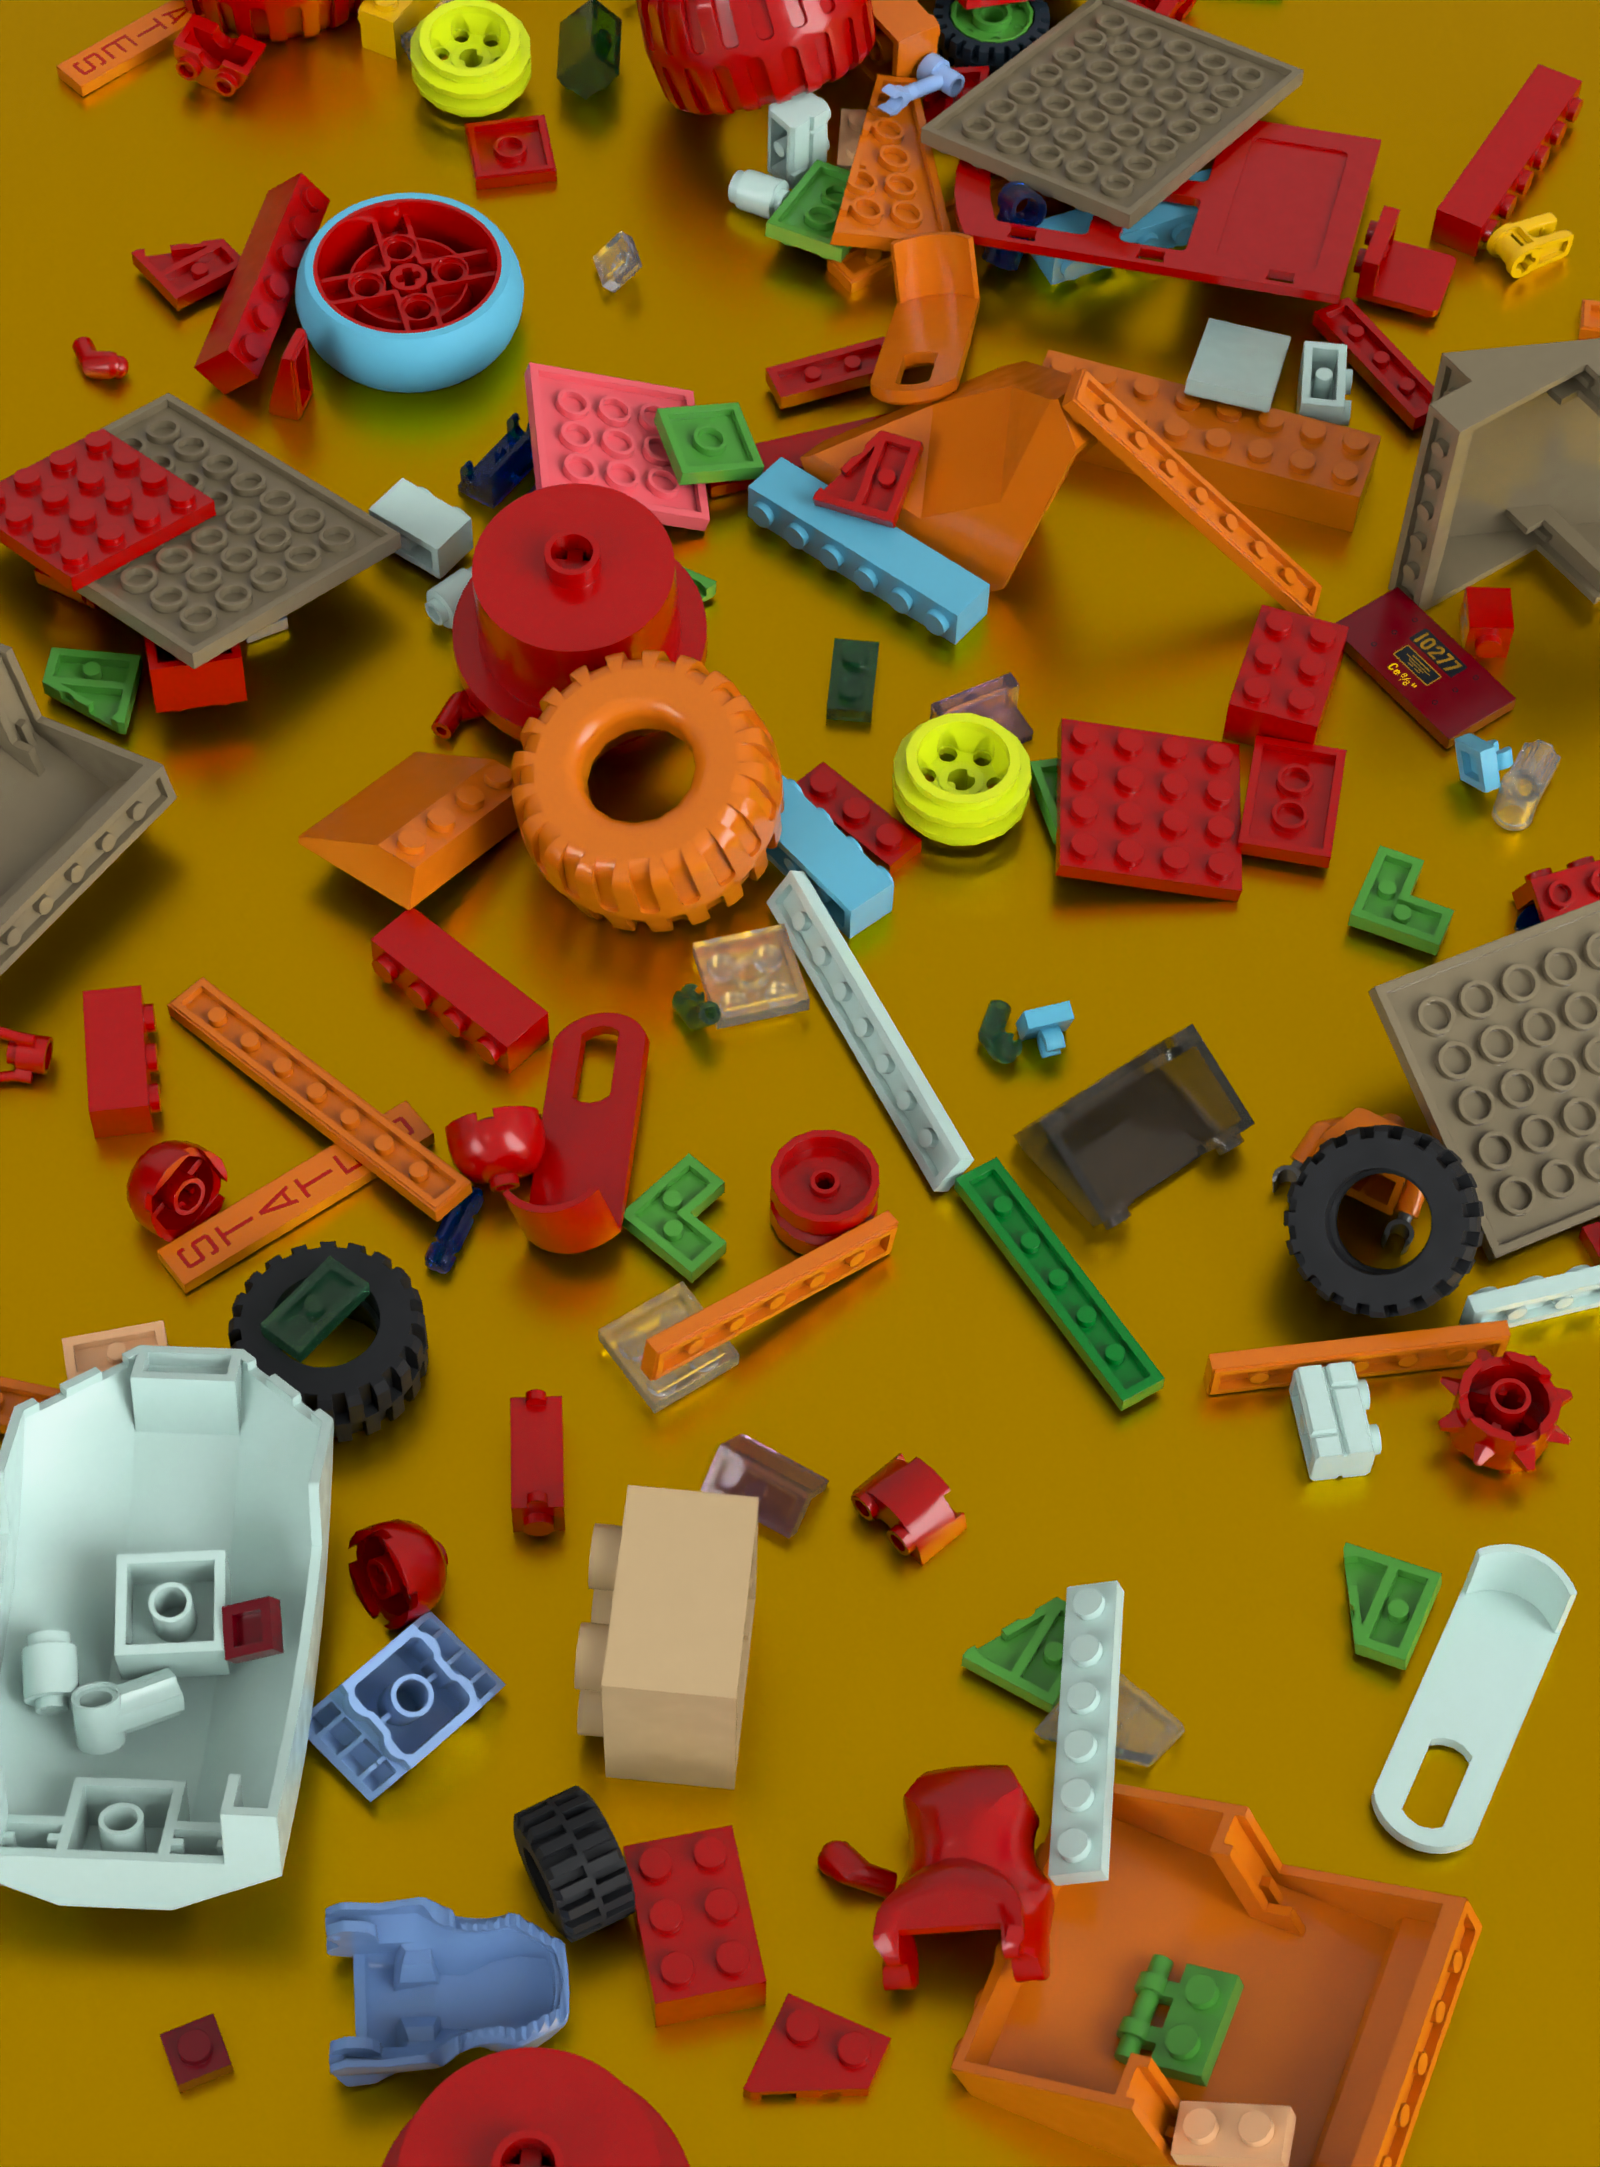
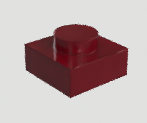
(252, 1629)
(196, 2052)

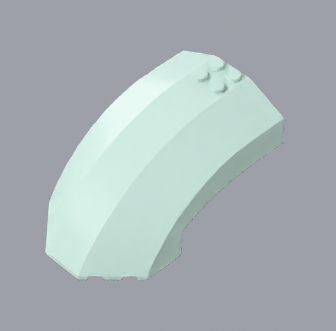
(155, 1460)

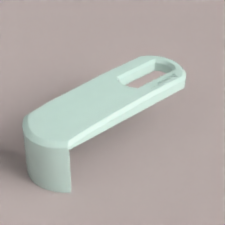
(1477, 1689)

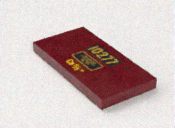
(1424, 668)

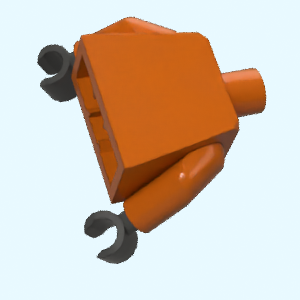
(1380, 1191)

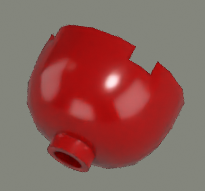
(498, 1147)
(175, 1188)
(398, 1571)

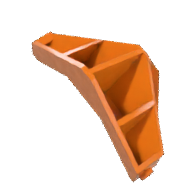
(985, 466)

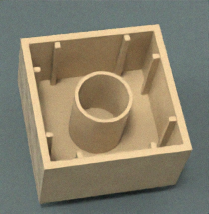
(670, 1636)

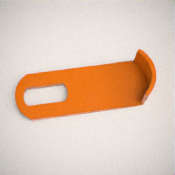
(931, 318)

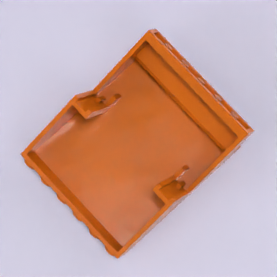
(1334, 2012)

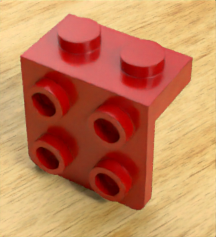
(1401, 272)
(1561, 890)

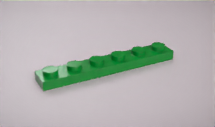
(1059, 1284)

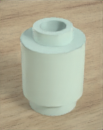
(757, 192)
(444, 597)
(49, 1671)

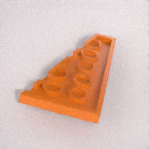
(892, 178)

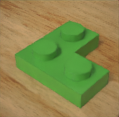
(1391, 911)
(668, 1219)

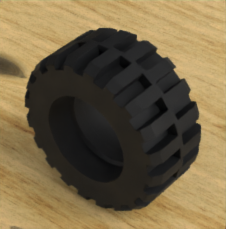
(1315, 1232)
(373, 1383)

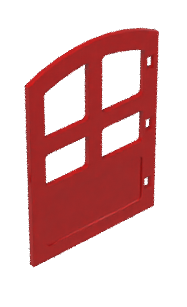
(1273, 208)

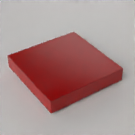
(510, 152)

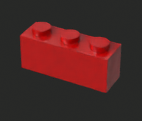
(120, 1061)

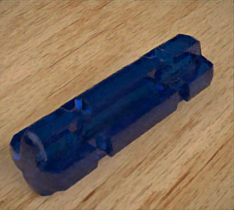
(453, 1233)

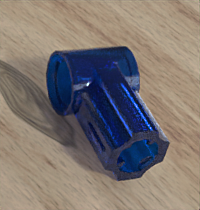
(1031, 215)

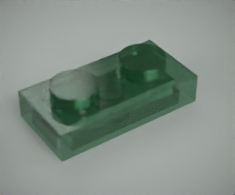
(852, 680)
(315, 1309)

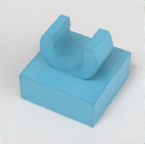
(1481, 761)
(1047, 1026)

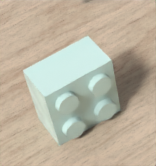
(171, 1613)

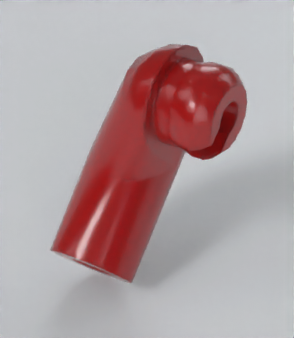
(850, 1868)

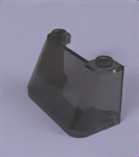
(1137, 1127)

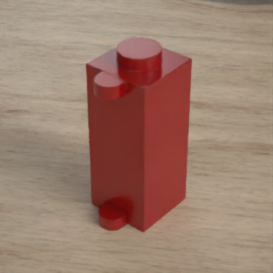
(537, 1463)

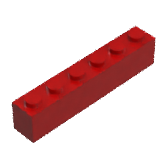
(1507, 160)
(261, 284)

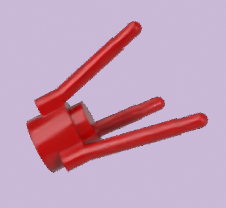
(28, 1053)

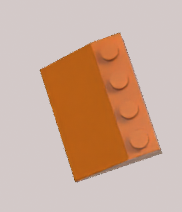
(418, 824)

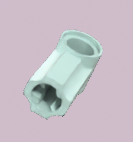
(110, 1711)

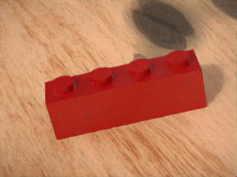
(459, 990)

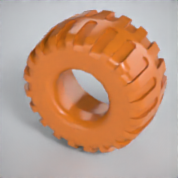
(664, 864)

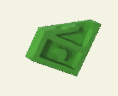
(1387, 1604)

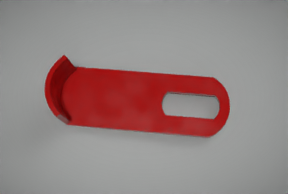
(589, 1147)

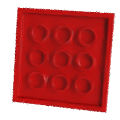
(95, 509)
(1148, 810)

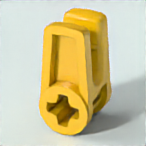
(1529, 244)

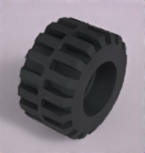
(574, 1863)

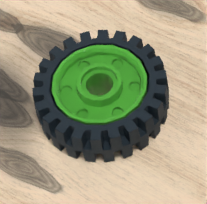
(989, 33)

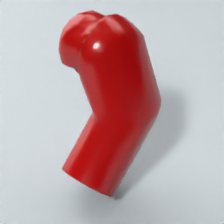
(99, 364)
(456, 710)

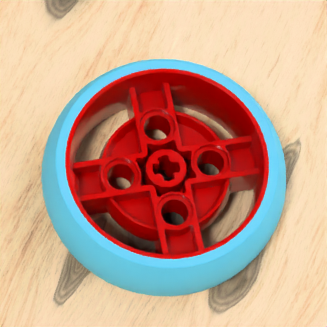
(409, 292)

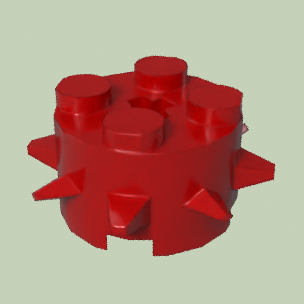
(1505, 1411)

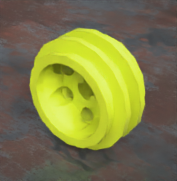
(485, 59)
(964, 758)

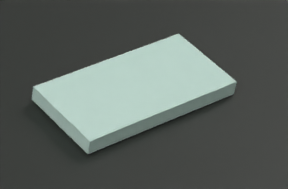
(1237, 365)

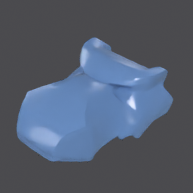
(441, 1986)

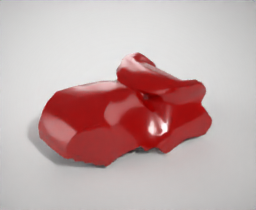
(968, 1872)

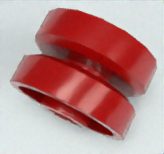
(822, 1188)

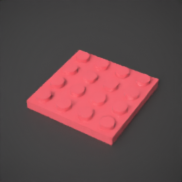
(606, 435)

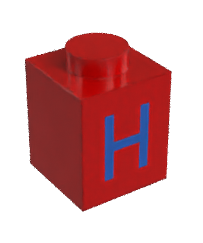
(1486, 621)

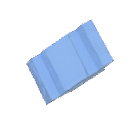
(401, 1705)

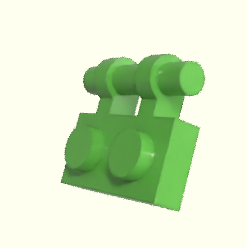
(1194, 2025)

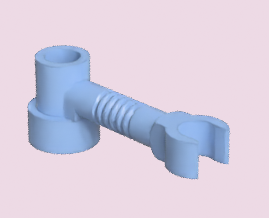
(932, 75)

